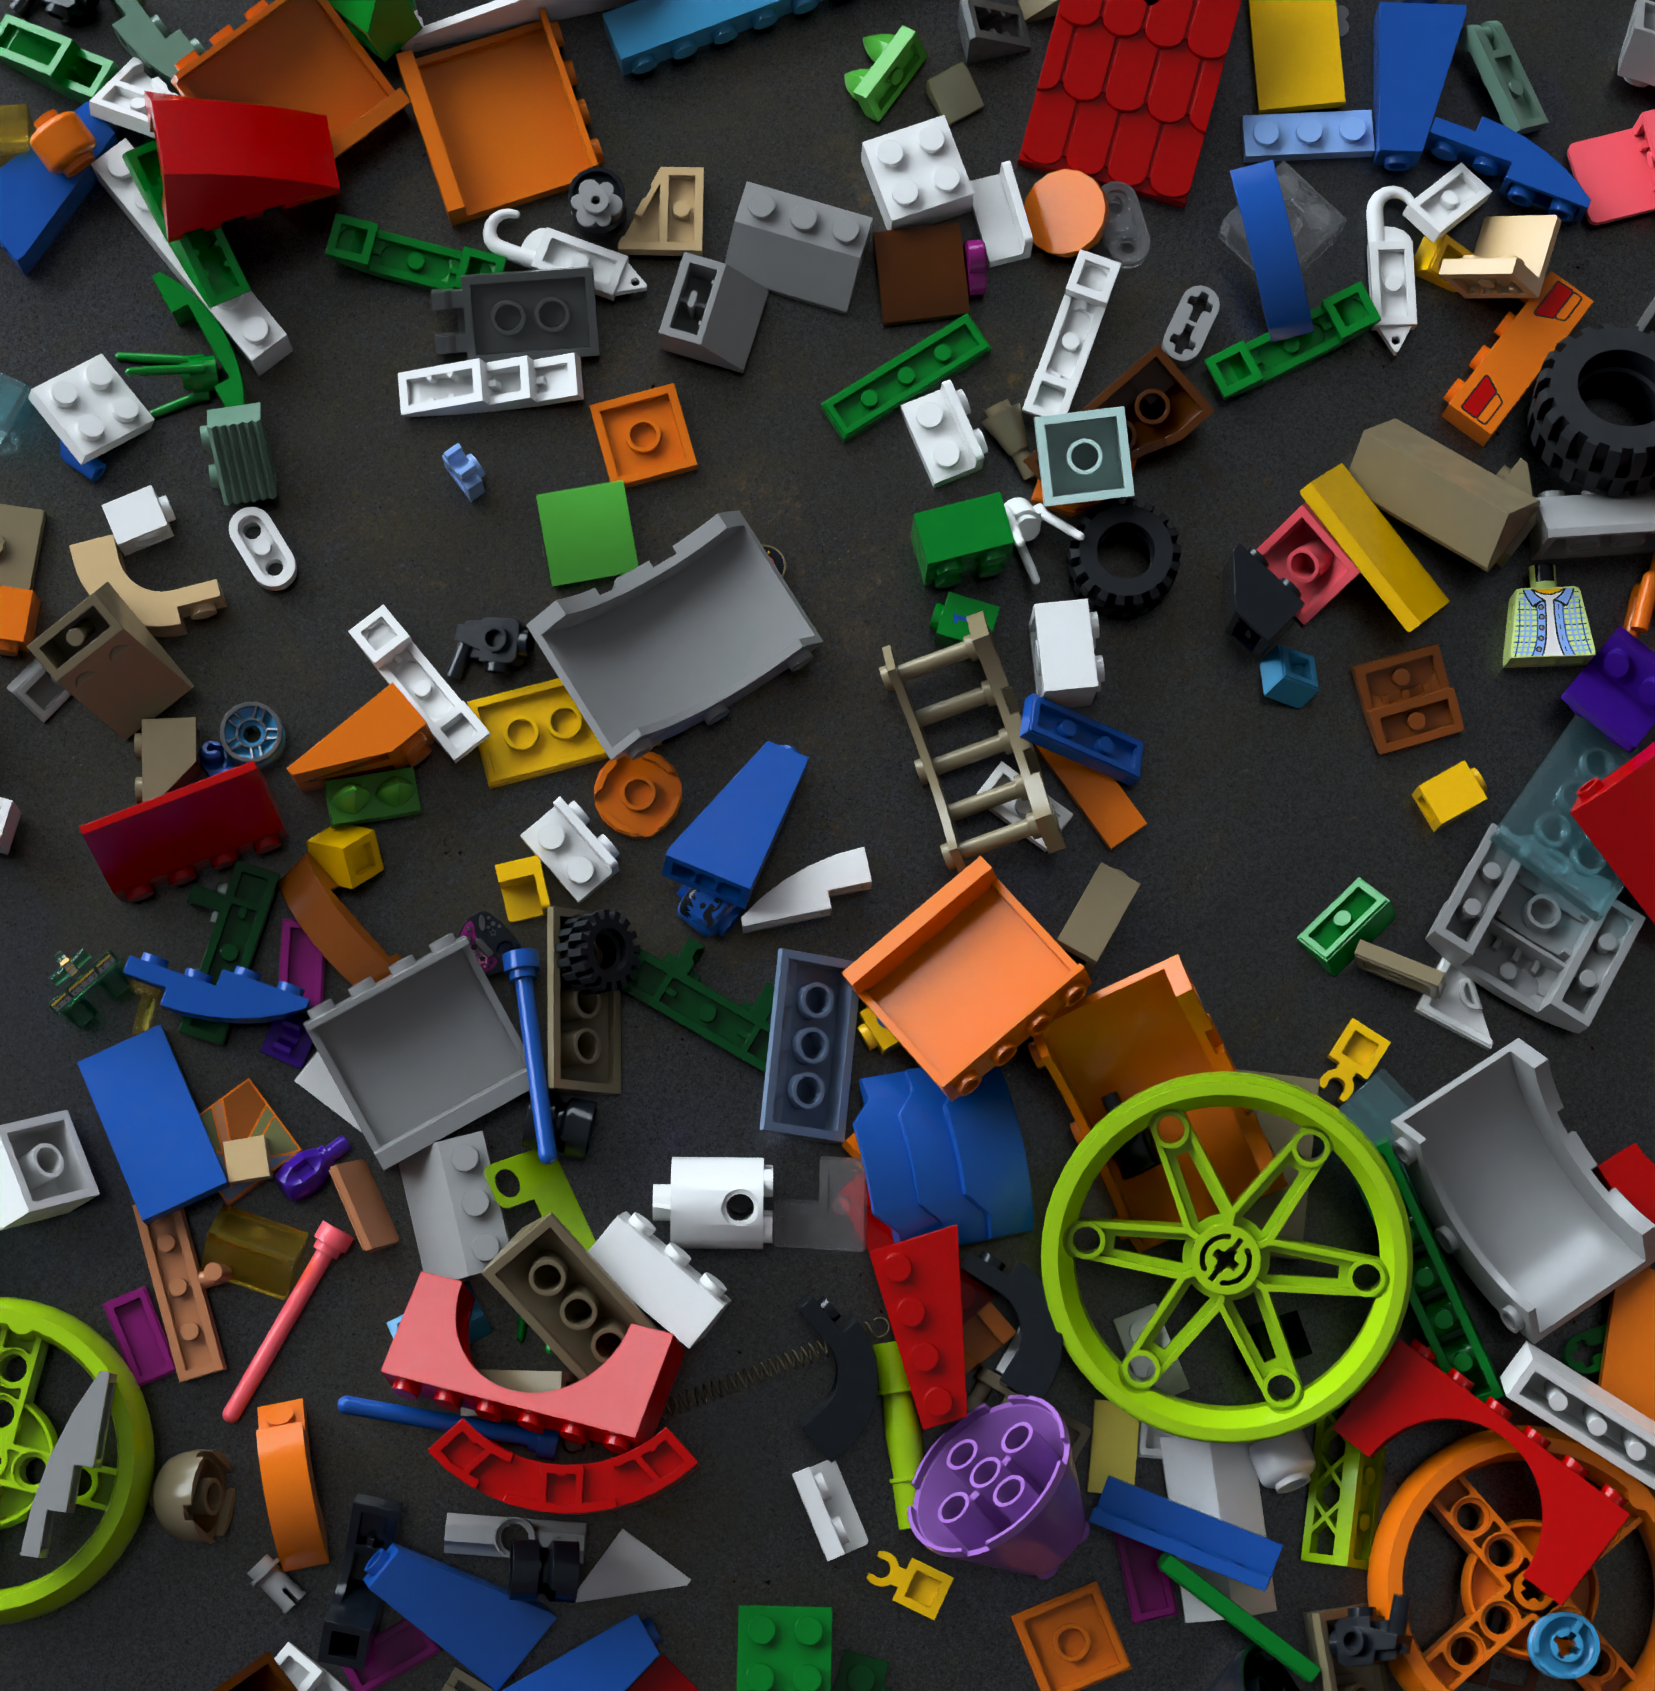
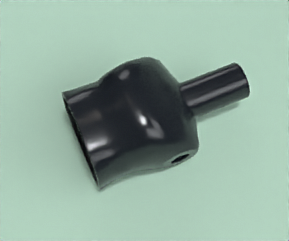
(1139, 1152)

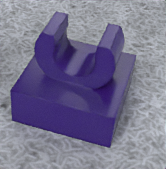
(288, 1042)

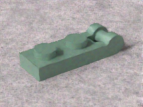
(1503, 76)

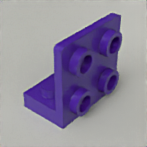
(1617, 690)

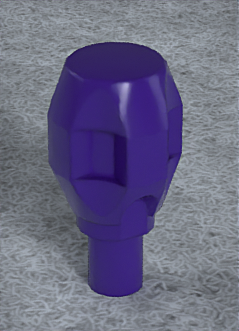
(309, 1169)

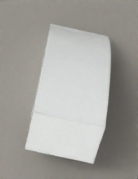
(809, 891)

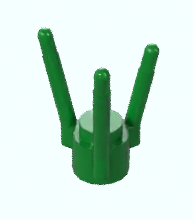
(197, 373)

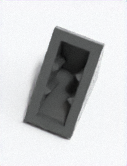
(991, 30)

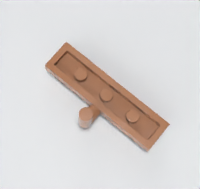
(183, 1294)

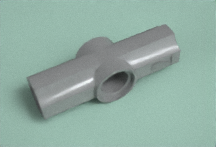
(484, 1533)

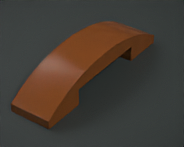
(331, 925)

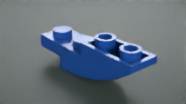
(1527, 170)
(235, 998)

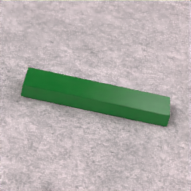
(905, 377)
(1238, 1617)

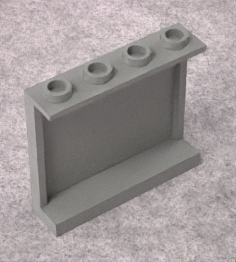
(420, 1050)

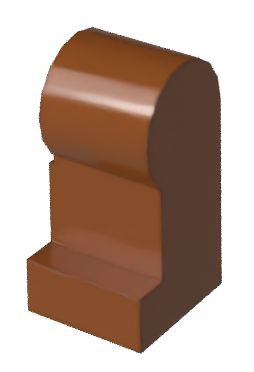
(984, 1336)

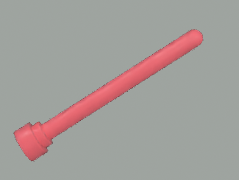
(328, 1245)

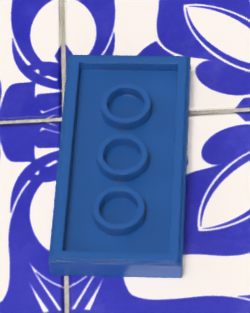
(153, 1124)

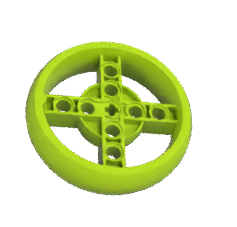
(122, 1492)

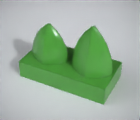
(895, 64)
(372, 797)

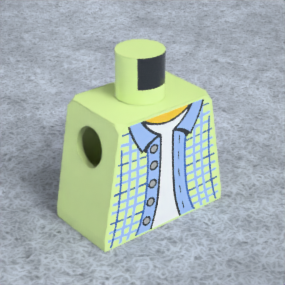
(1547, 624)

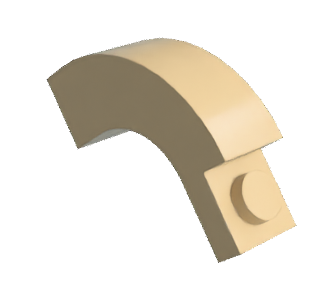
(160, 612)

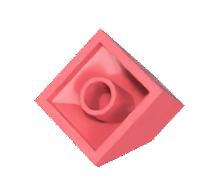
(1309, 559)

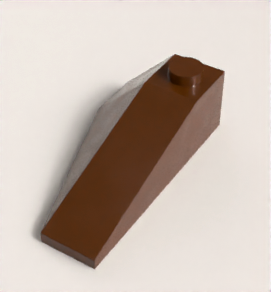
(1157, 404)

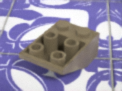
(110, 662)

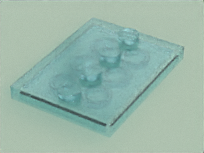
(1546, 836)

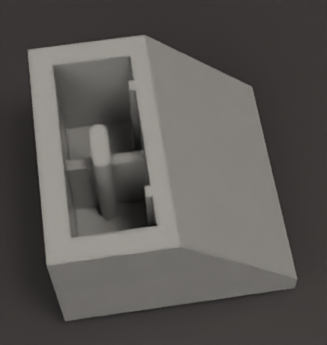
(712, 313)

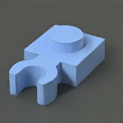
(465, 471)

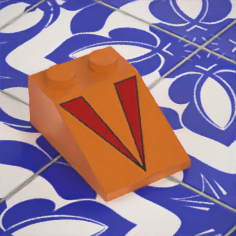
(373, 740)

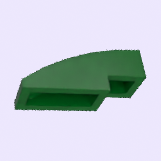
(53, 59)

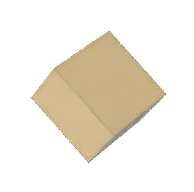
(248, 1160)

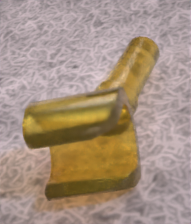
(148, 995)

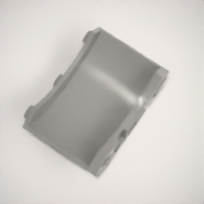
(676, 638)
(1519, 1194)

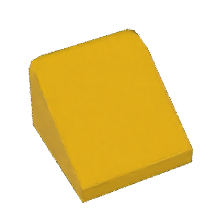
(1430, 258)

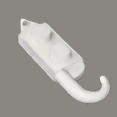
(553, 249)
(1390, 270)

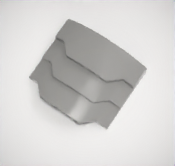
(1531, 941)

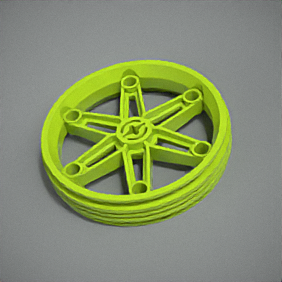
(1137, 1394)

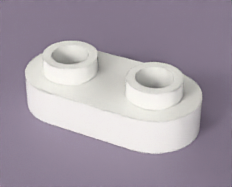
(263, 550)

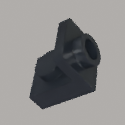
(1294, 1333)

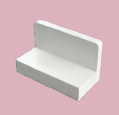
(1001, 217)

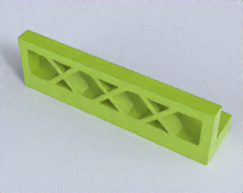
(1357, 1504)

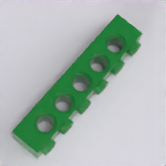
(1437, 1297)

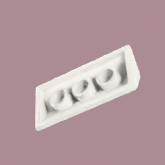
(1226, 1486)

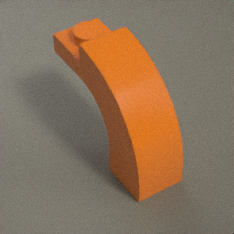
(290, 1486)

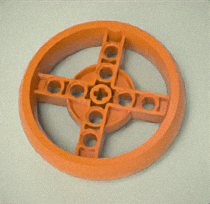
(1443, 1489)

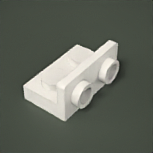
(945, 434)
(572, 850)
(830, 1509)

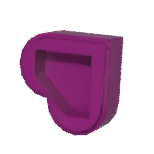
(976, 266)

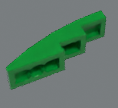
(202, 254)

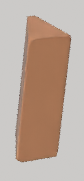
(364, 1205)

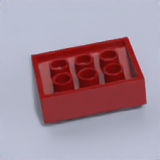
(186, 832)

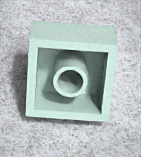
(1084, 456)

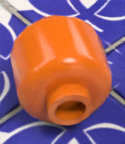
(63, 143)

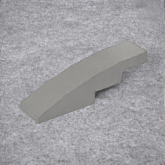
(78, 1446)

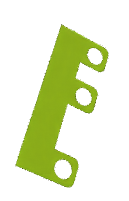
(547, 1187)

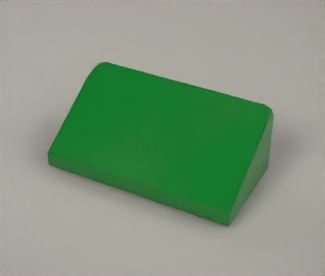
(1353, 916)

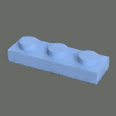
(1307, 136)

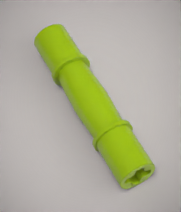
(900, 1425)

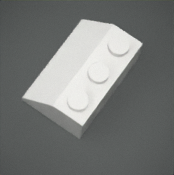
(660, 1278)

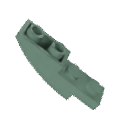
(151, 41)

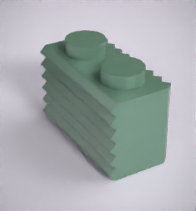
(240, 453)

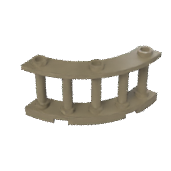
(1027, 785)

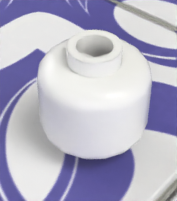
(1283, 1462)

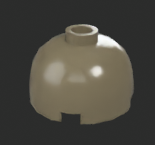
(193, 1496)

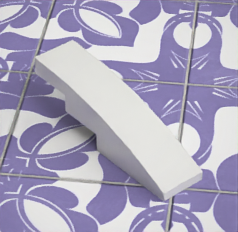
(490, 386)

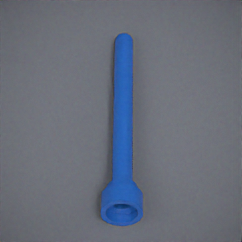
(522, 969)
(542, 1443)

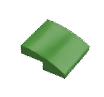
(587, 532)

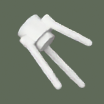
(1026, 524)

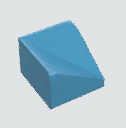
(1289, 676)

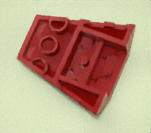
(236, 160)

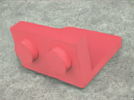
(1617, 171)

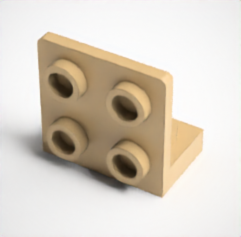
(1507, 258)

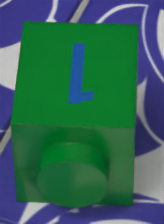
(951, 620)

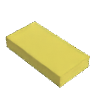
(1111, 1446)

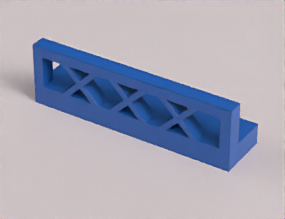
(1187, 1533)

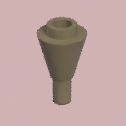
(1008, 429)

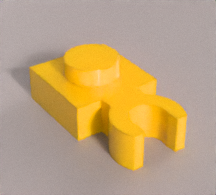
(1356, 1055)
(917, 1586)

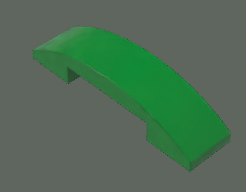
(403, 258)
(187, 306)
(1260, 361)

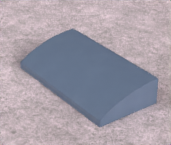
(809, 1049)

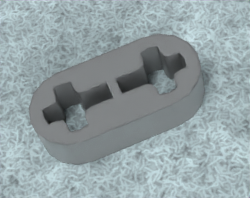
(1199, 330)

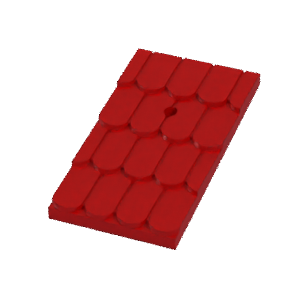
(1130, 92)

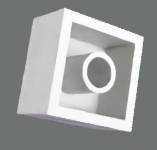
(917, 175)
(1063, 652)
(42, 1170)

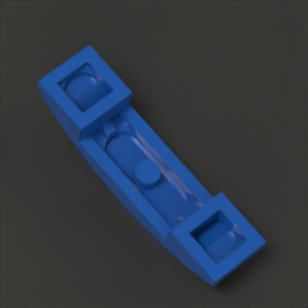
(1272, 250)

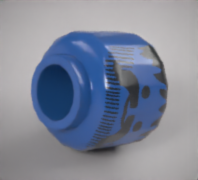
(707, 913)

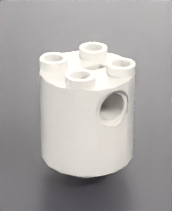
(699, 1202)

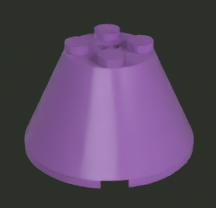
(1002, 1490)

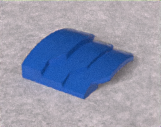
(943, 1159)

